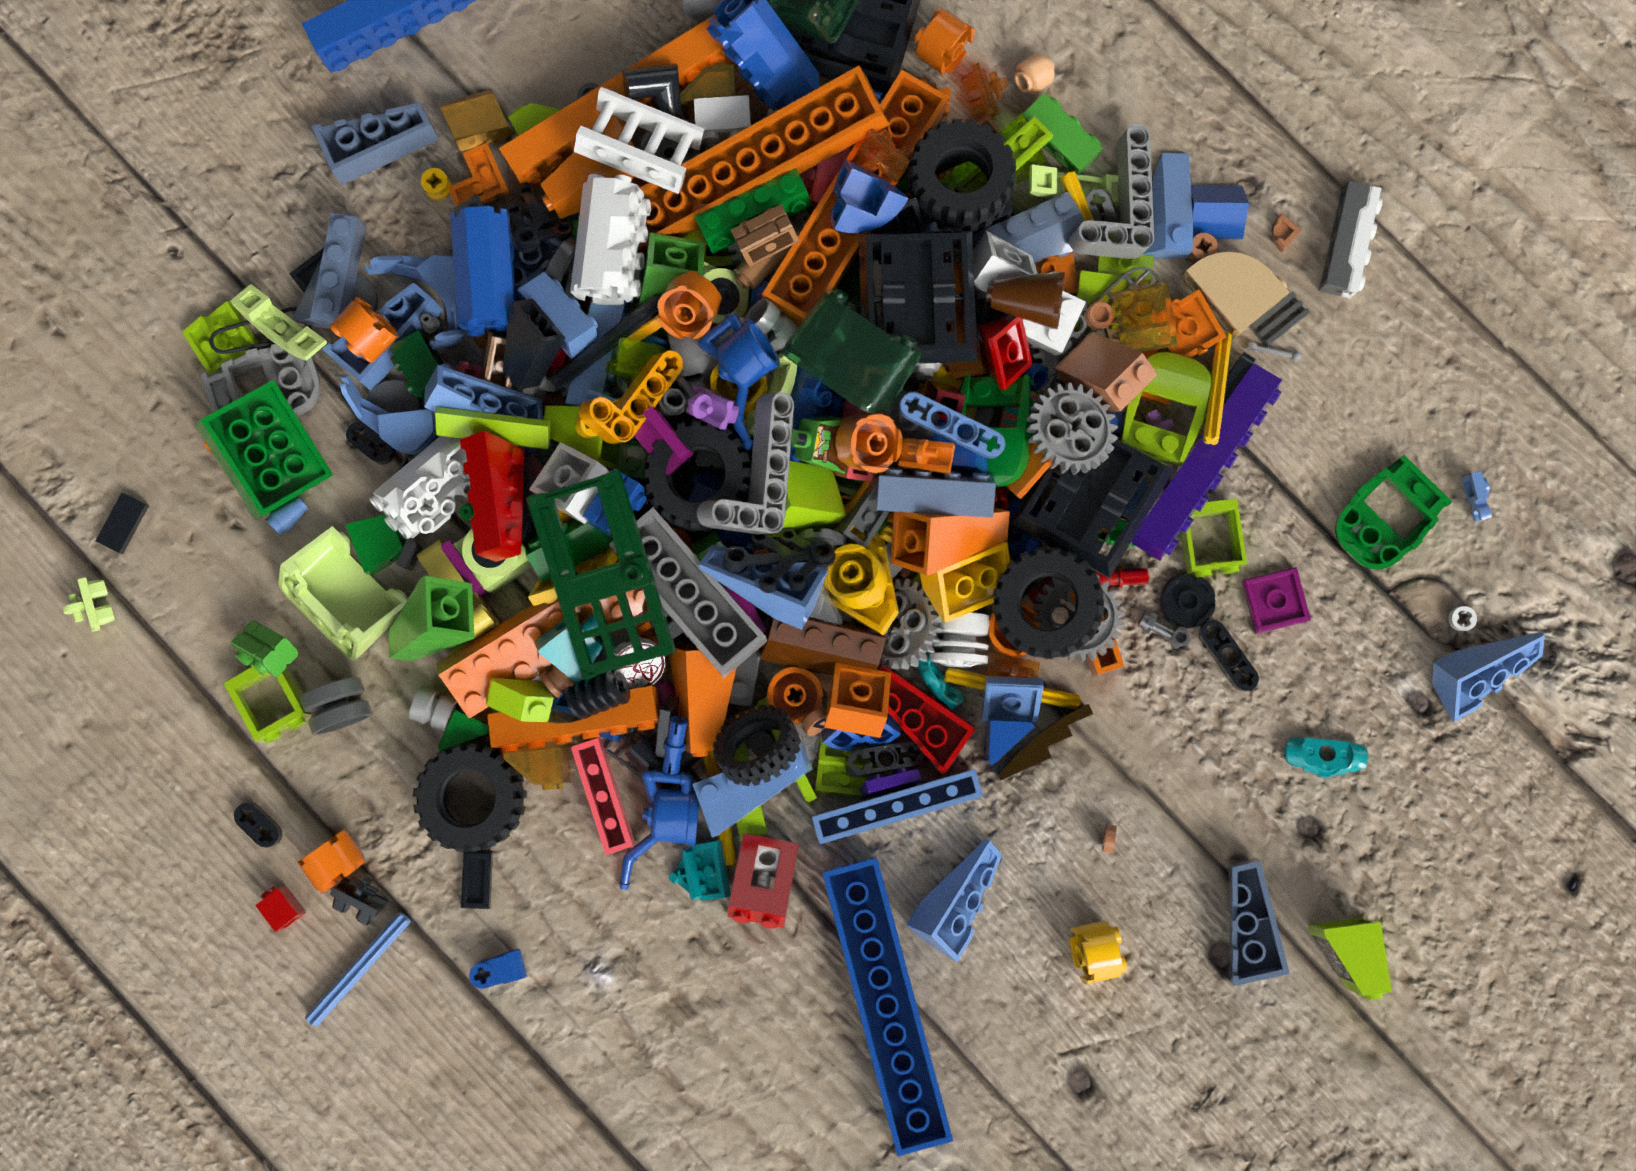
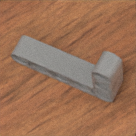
(1129, 204)
(762, 475)

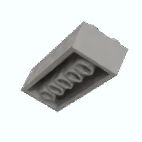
(697, 599)

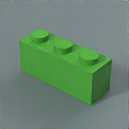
(1070, 143)

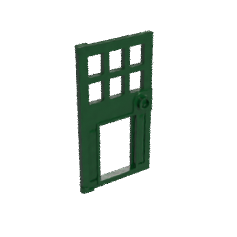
(611, 580)

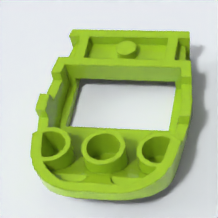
(1180, 381)

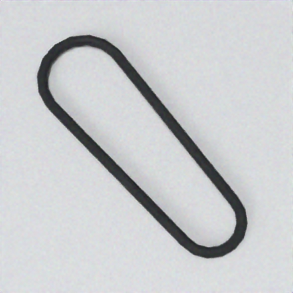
(211, 342)

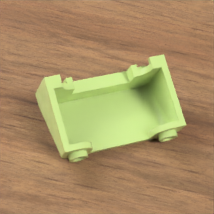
(338, 594)

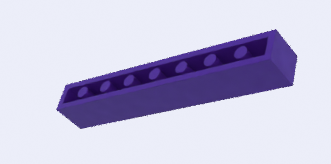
(1206, 462)

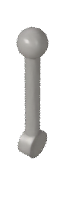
(1295, 356)

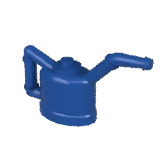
(742, 360)
(670, 815)

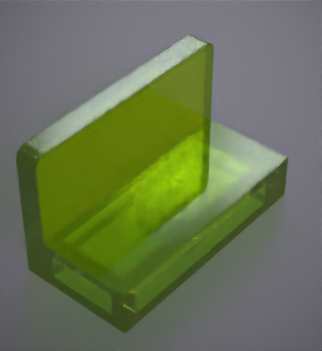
(632, 357)

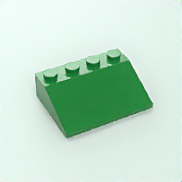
(264, 449)

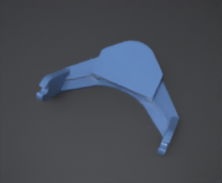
(439, 275)
(404, 431)

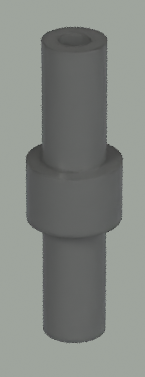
(431, 324)

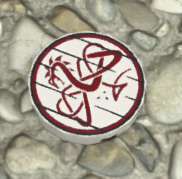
(642, 673)

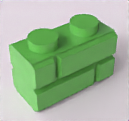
(263, 649)

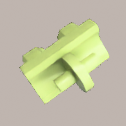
(89, 591)

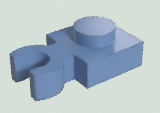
(1476, 492)

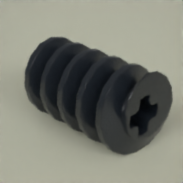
(597, 695)

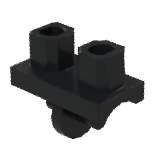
(359, 895)

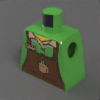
(817, 442)

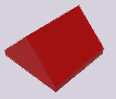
(1006, 349)

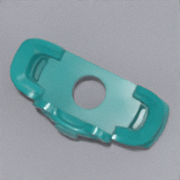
(935, 680)
(1305, 754)

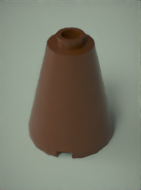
(1029, 297)

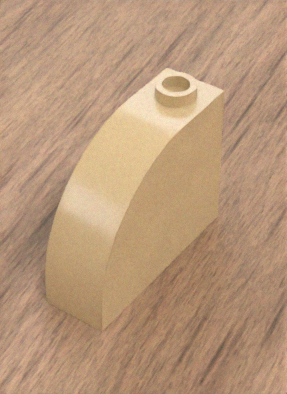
(1235, 288)

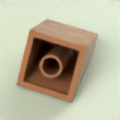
(1107, 368)

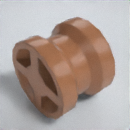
(1199, 251)
(556, 681)

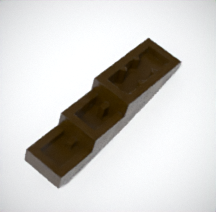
(1036, 748)

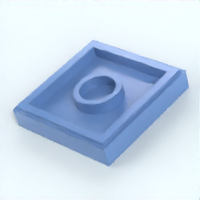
(1012, 699)

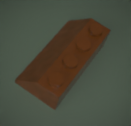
(822, 645)

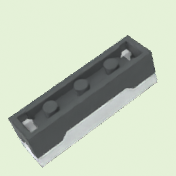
(1350, 239)

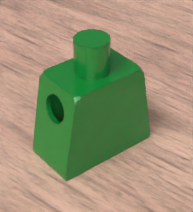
(375, 543)

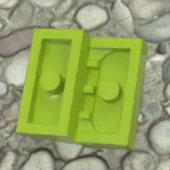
(1094, 284)
(201, 329)
(832, 776)

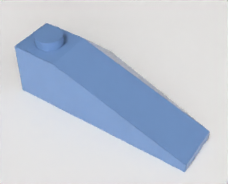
(1172, 208)
(783, 604)
(1474, 672)
(950, 908)

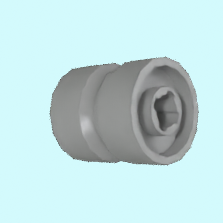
(775, 325)
(431, 707)

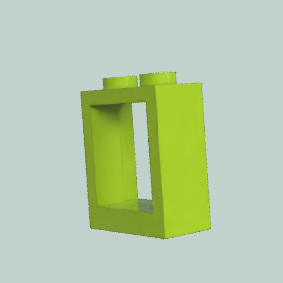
(1214, 508)
(272, 732)

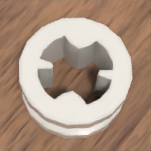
(1471, 619)

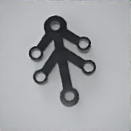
(529, 237)
(814, 555)

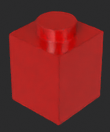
(279, 908)

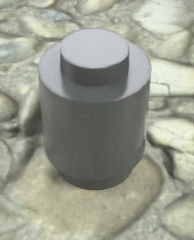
(672, 406)

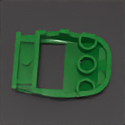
(1015, 456)
(1369, 537)

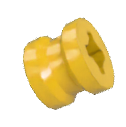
(439, 190)

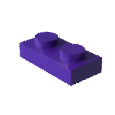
(900, 780)

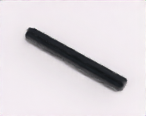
(605, 343)

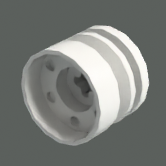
(960, 641)

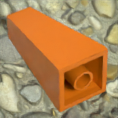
(565, 184)
(937, 541)
(701, 696)

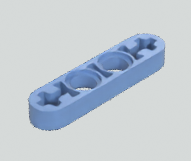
(954, 420)

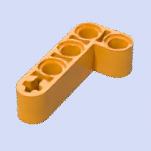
(637, 393)

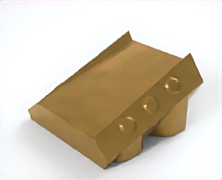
(476, 120)

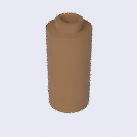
(753, 276)

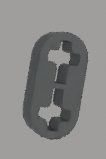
(1108, 206)

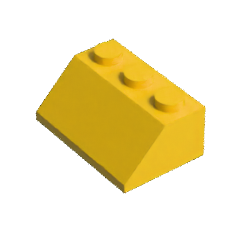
(967, 583)

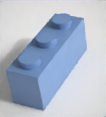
(563, 312)

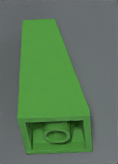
(665, 260)
(432, 619)

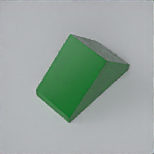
(463, 730)

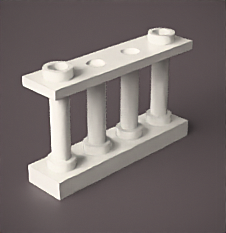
(632, 160)

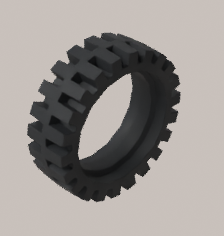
(765, 765)

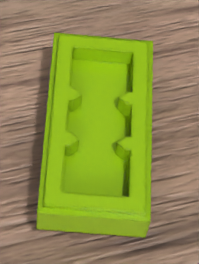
(1118, 266)

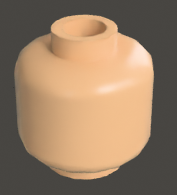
(1034, 73)

